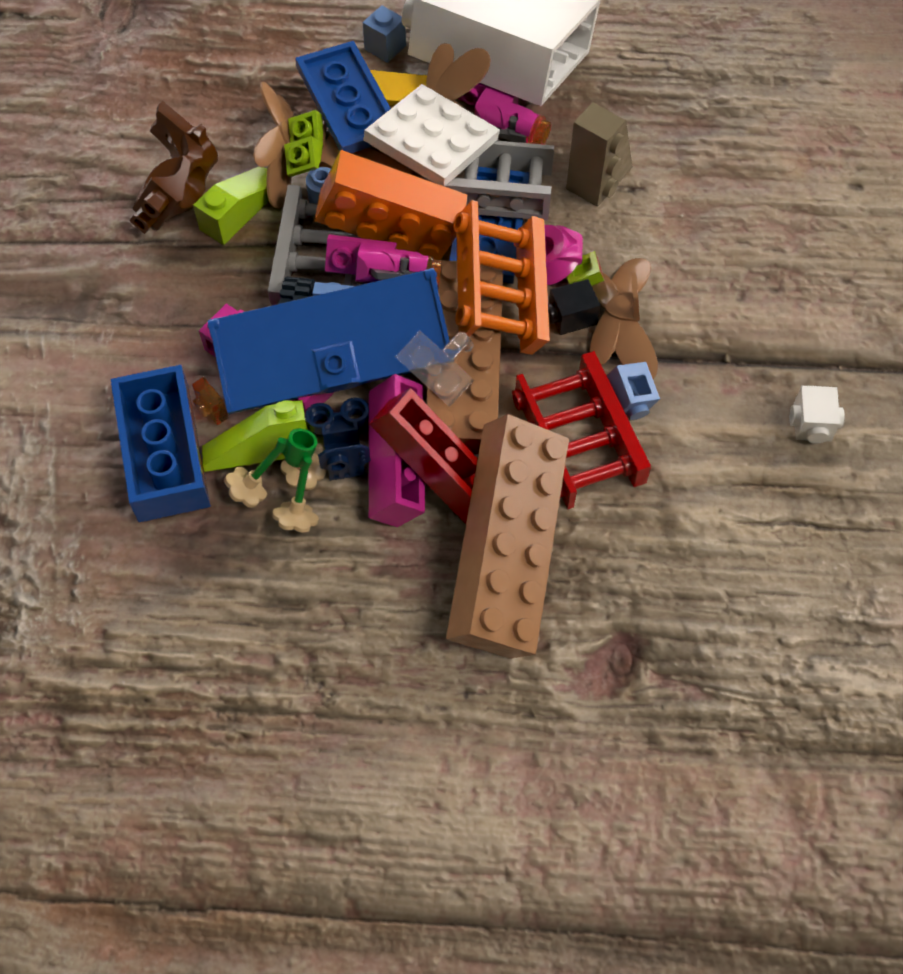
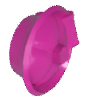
(562, 252)

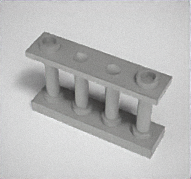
(501, 196)
(292, 234)

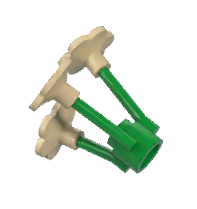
(301, 471)

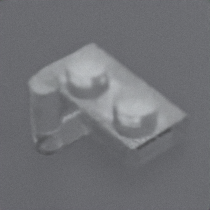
(436, 366)

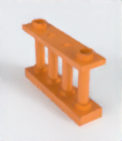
(528, 268)

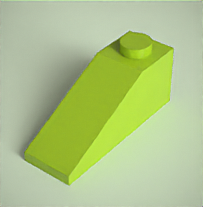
(231, 204)
(254, 437)

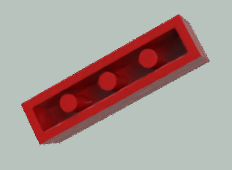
(429, 449)

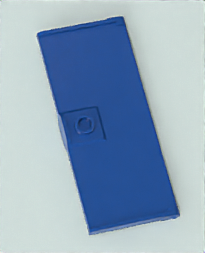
(324, 340)

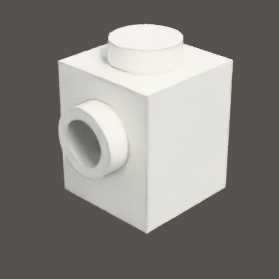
(816, 414)

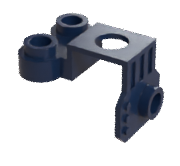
(343, 452)

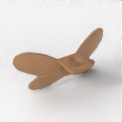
(457, 77)
(270, 147)
(619, 325)

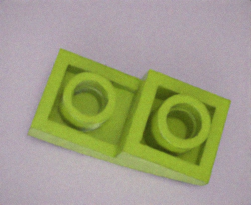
(305, 144)

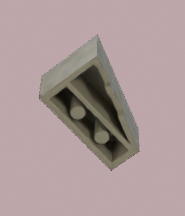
(598, 154)

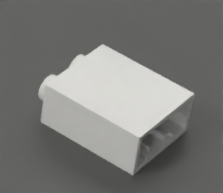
(528, 41)

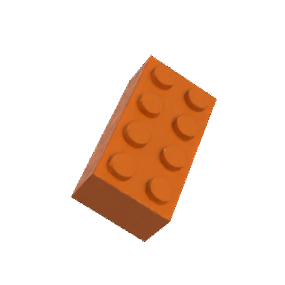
(389, 206)

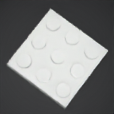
(431, 135)

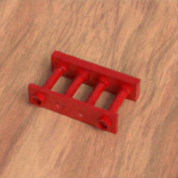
(603, 405)

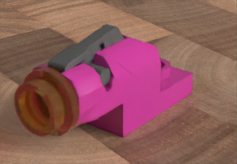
(504, 113)
(374, 259)

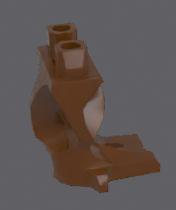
(176, 181)

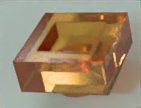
(209, 401)

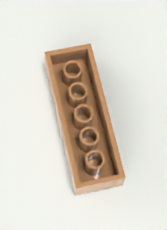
(481, 399)
(508, 538)

